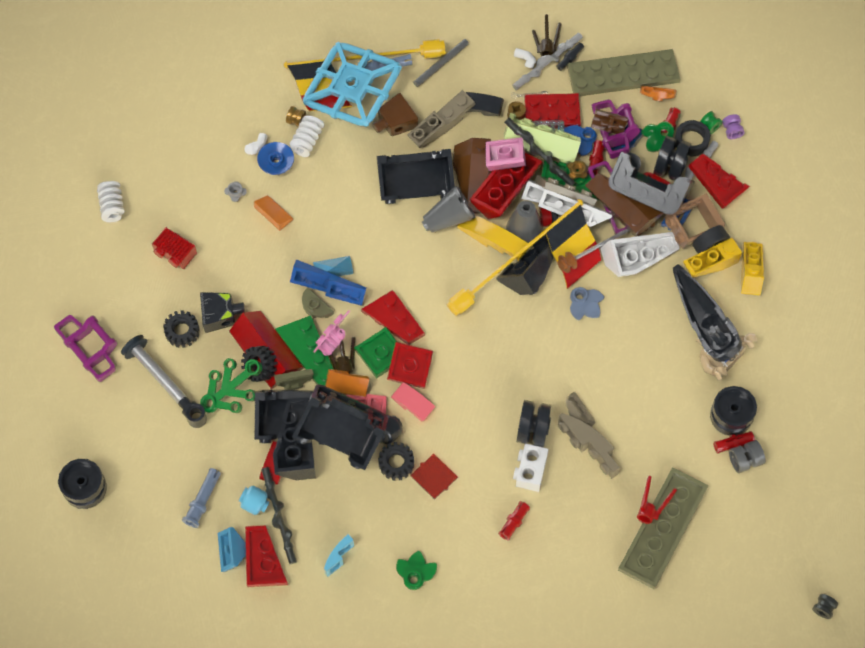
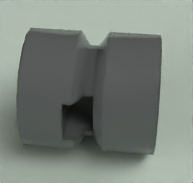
(747, 456)

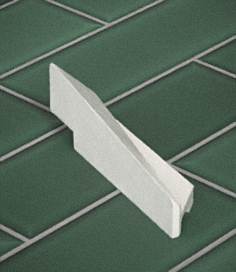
(560, 204)

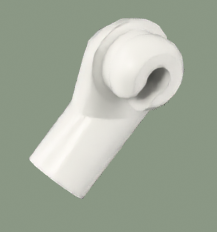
(526, 55)
(254, 147)

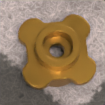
(580, 165)

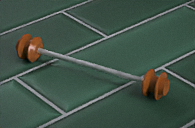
(570, 260)

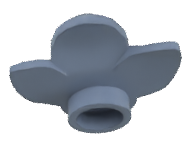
(587, 305)

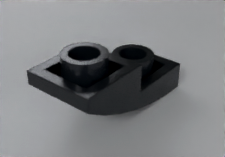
(486, 104)

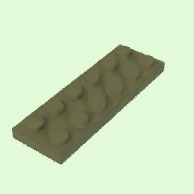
(623, 72)
(658, 540)

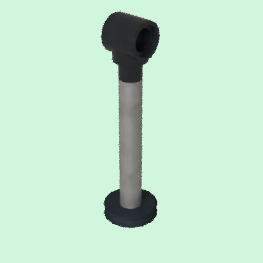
(135, 348)

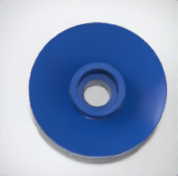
(272, 152)

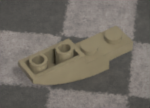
(441, 122)
(585, 437)

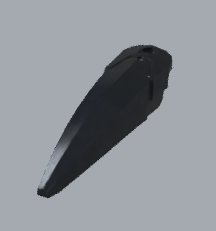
(707, 318)

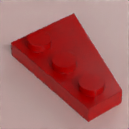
(717, 182)
(261, 559)

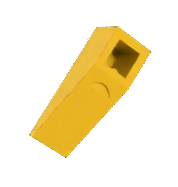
(714, 259)
(752, 268)

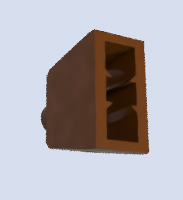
(396, 117)

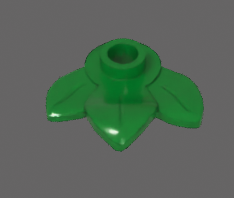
(656, 136)
(415, 568)

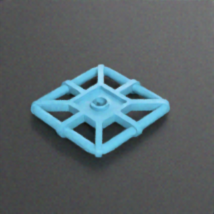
(347, 73)

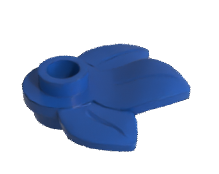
(586, 143)

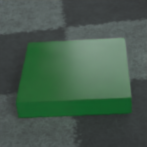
(377, 352)

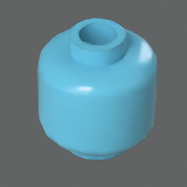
(253, 500)

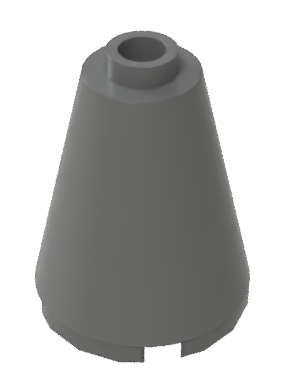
(448, 212)
(525, 222)

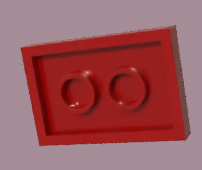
(553, 107)

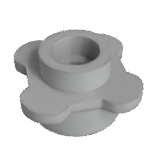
(235, 186)

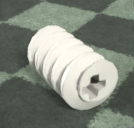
(306, 135)
(110, 201)

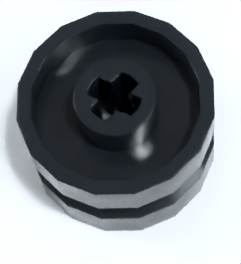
(672, 158)
(733, 410)
(533, 423)
(82, 483)

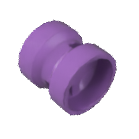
(733, 126)

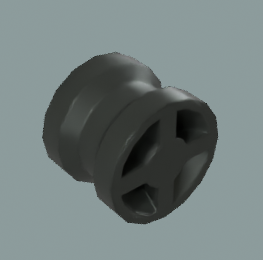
(825, 606)

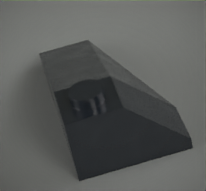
(530, 271)
(291, 457)

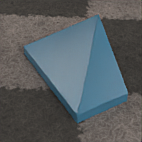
(336, 266)
(231, 548)

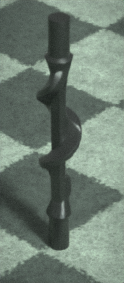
(536, 151)
(277, 520)

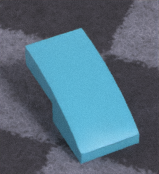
(335, 560)

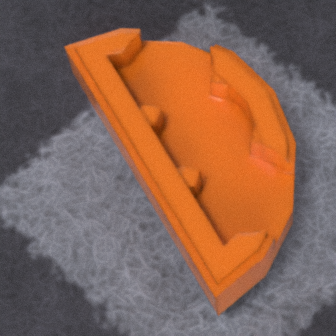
(657, 93)

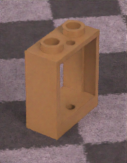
(707, 211)

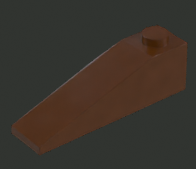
(470, 166)
(628, 211)

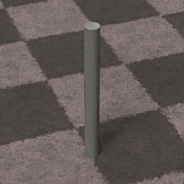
(440, 62)

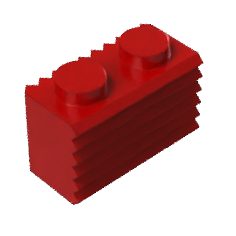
(174, 248)

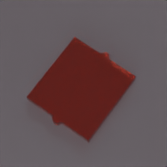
(434, 476)

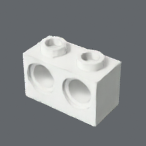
(535, 468)

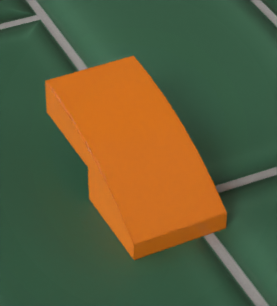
(347, 383)

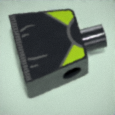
(218, 310)

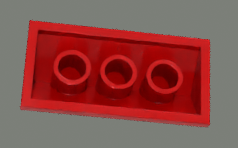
(502, 187)
(255, 330)

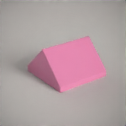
(505, 154)

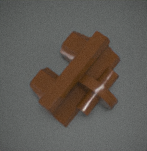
(609, 122)

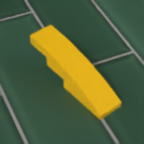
(494, 236)

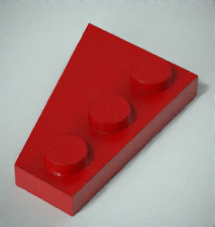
(393, 315)

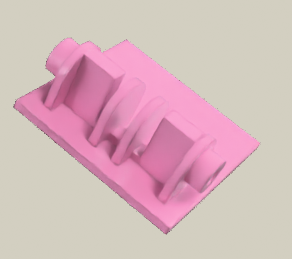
(333, 337)

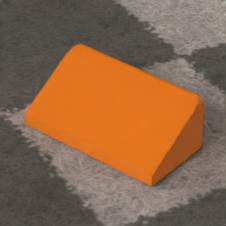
(272, 212)

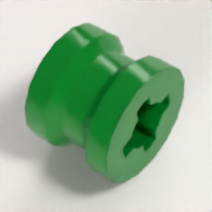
(711, 121)

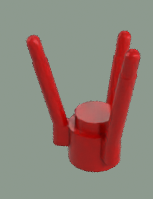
(647, 510)

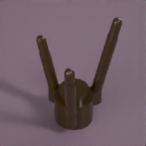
(546, 46)
(344, 363)

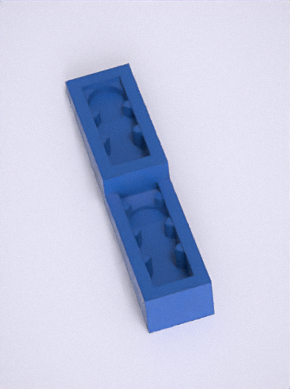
(333, 285)

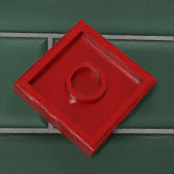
(410, 365)

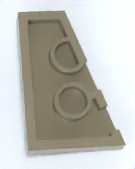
(565, 190)

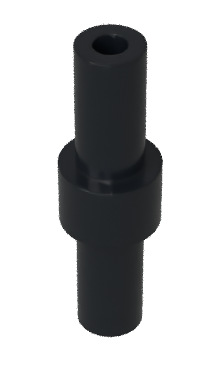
(570, 56)

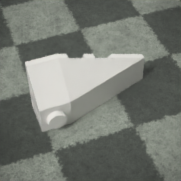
(637, 253)

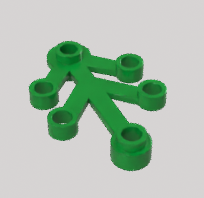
(228, 387)

